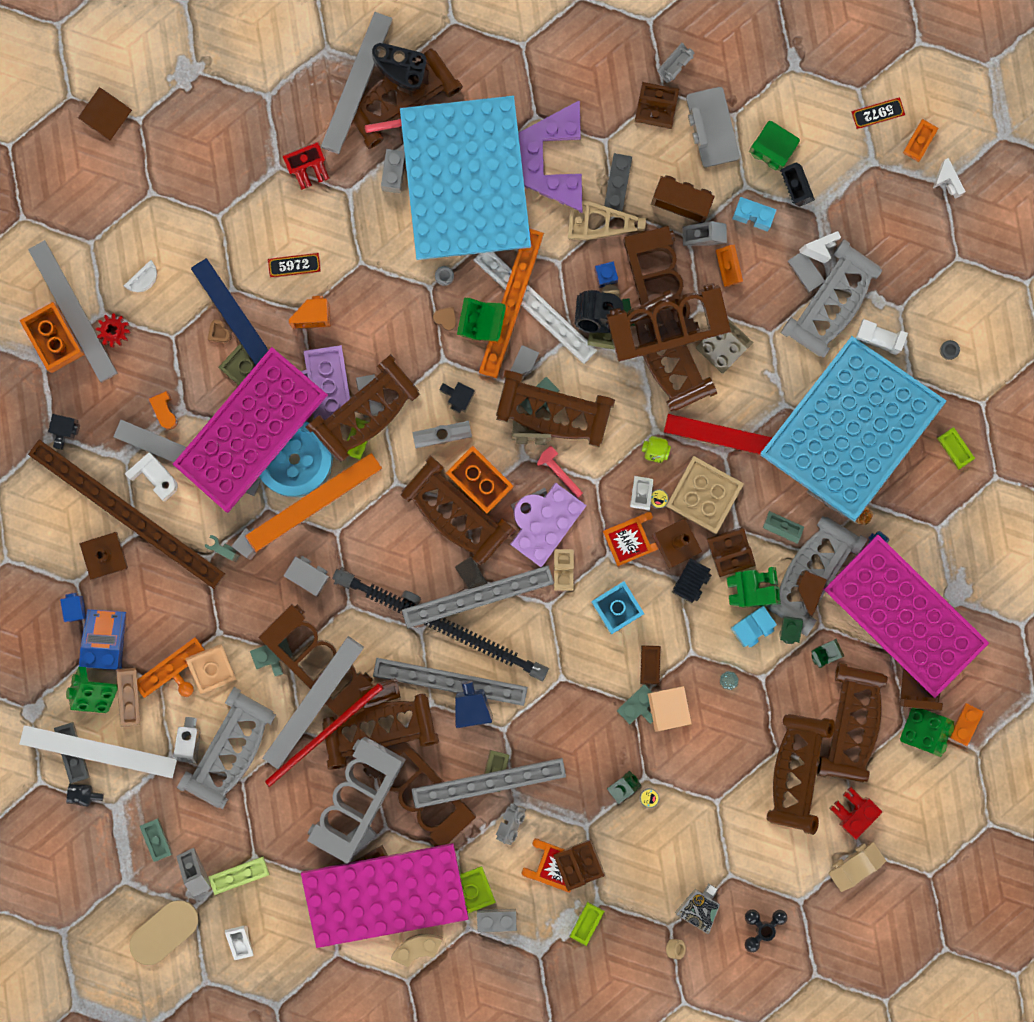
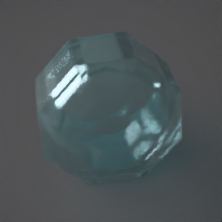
(729, 680)

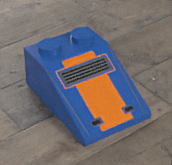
(103, 639)

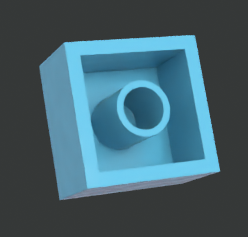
(617, 607)

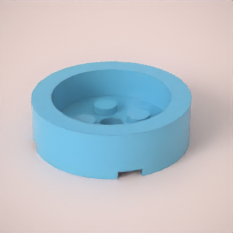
(305, 476)

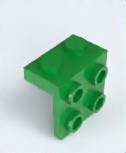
(774, 146)
(481, 320)
(90, 695)
(927, 731)

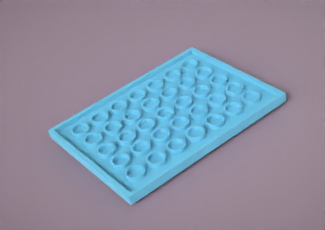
(465, 177)
(853, 428)

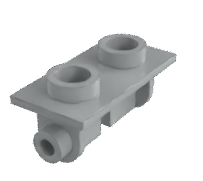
(674, 62)
(508, 832)

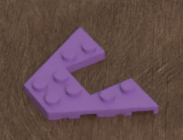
(557, 127)

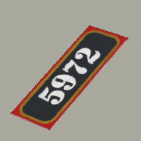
(878, 113)
(294, 265)

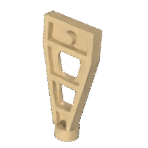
(579, 222)

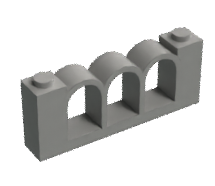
(332, 840)

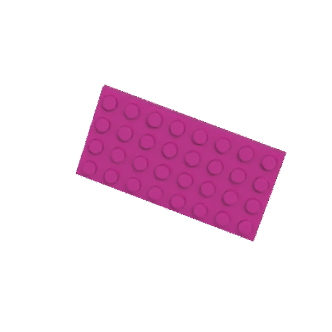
(250, 429)
(906, 616)
(384, 895)

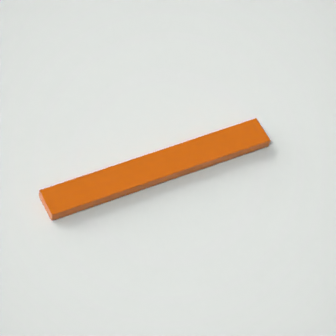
(512, 299)
(313, 502)

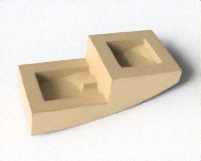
(563, 569)

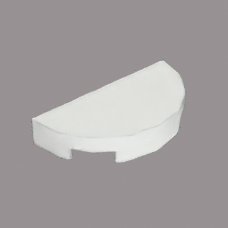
(143, 278)

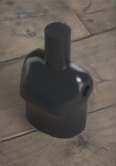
(82, 795)

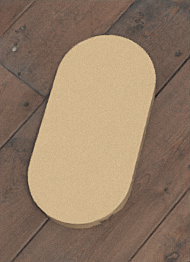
(163, 932)

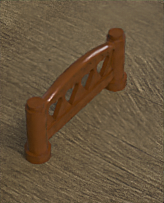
(439, 80)
(694, 386)
(516, 392)
(329, 430)
(491, 533)
(419, 727)
(838, 763)
(798, 815)

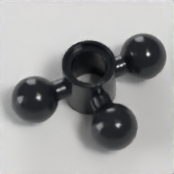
(752, 917)

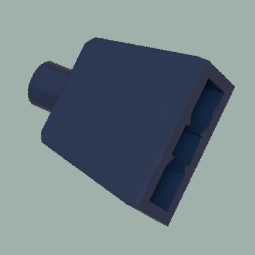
(471, 707)

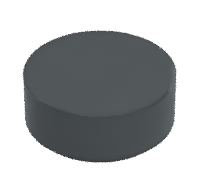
(949, 350)
(409, 596)

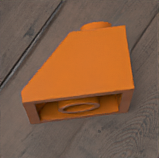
(312, 314)

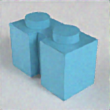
(755, 212)
(753, 627)

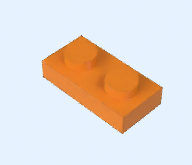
(920, 140)
(729, 265)
(966, 724)

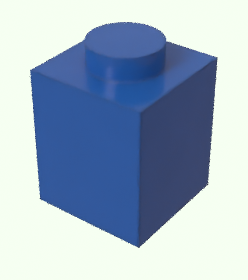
(606, 274)
(73, 608)

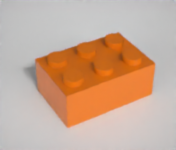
(52, 337)
(479, 480)

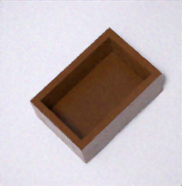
(682, 199)

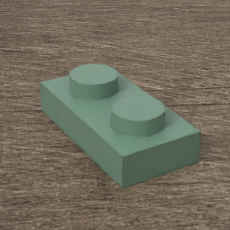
(783, 527)
(156, 840)

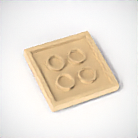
(704, 495)

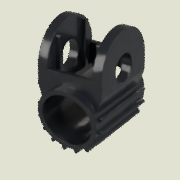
(592, 310)

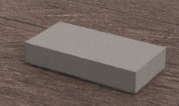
(806, 271)

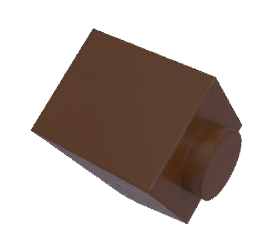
(810, 590)

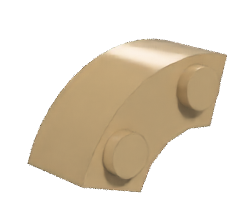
(856, 866)
(415, 947)

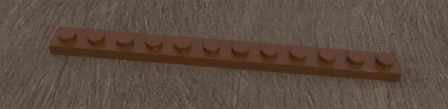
(126, 514)

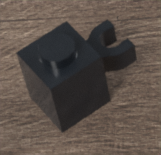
(460, 396)
(63, 427)

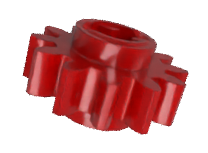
(120, 332)

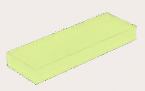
(239, 875)

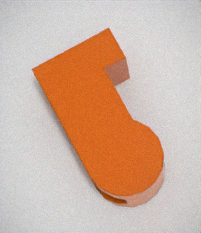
(162, 410)

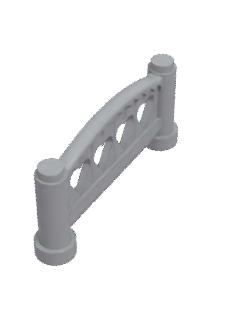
(804, 329)
(843, 543)
(200, 782)

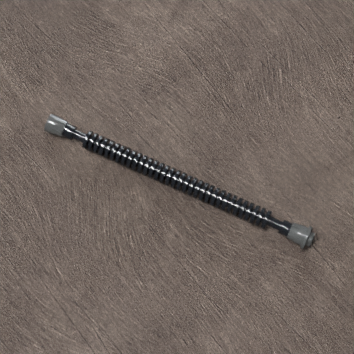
(349, 581)

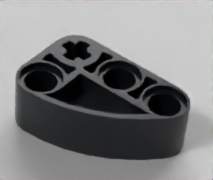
(400, 71)

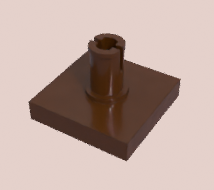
(676, 543)
(103, 555)

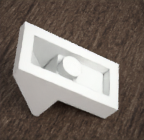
(948, 174)
(819, 248)
(641, 493)
(239, 942)

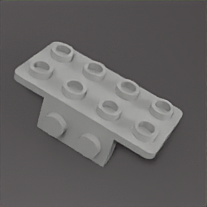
(712, 127)

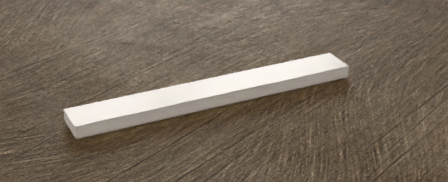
(539, 309)
(98, 751)

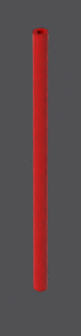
(324, 734)

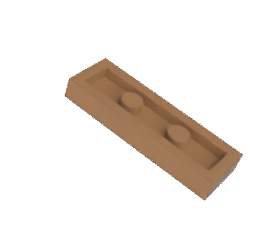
(128, 697)

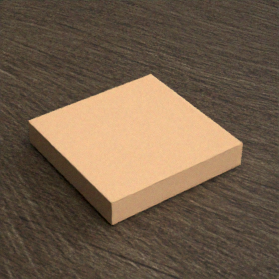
(210, 668)
(669, 708)

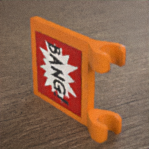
(629, 540)
(547, 870)

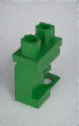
(748, 588)

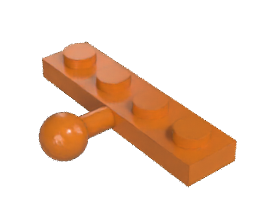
(170, 669)

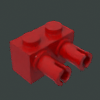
(304, 157)
(860, 817)

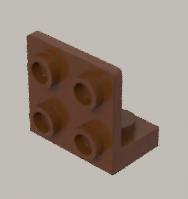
(916, 696)

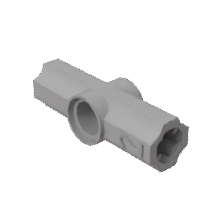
(429, 436)

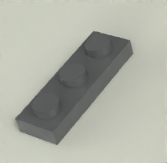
(618, 181)
(74, 766)

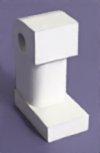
(881, 338)
(155, 474)

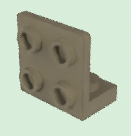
(725, 348)
(523, 435)

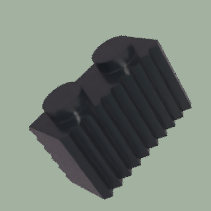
(797, 184)
(691, 581)

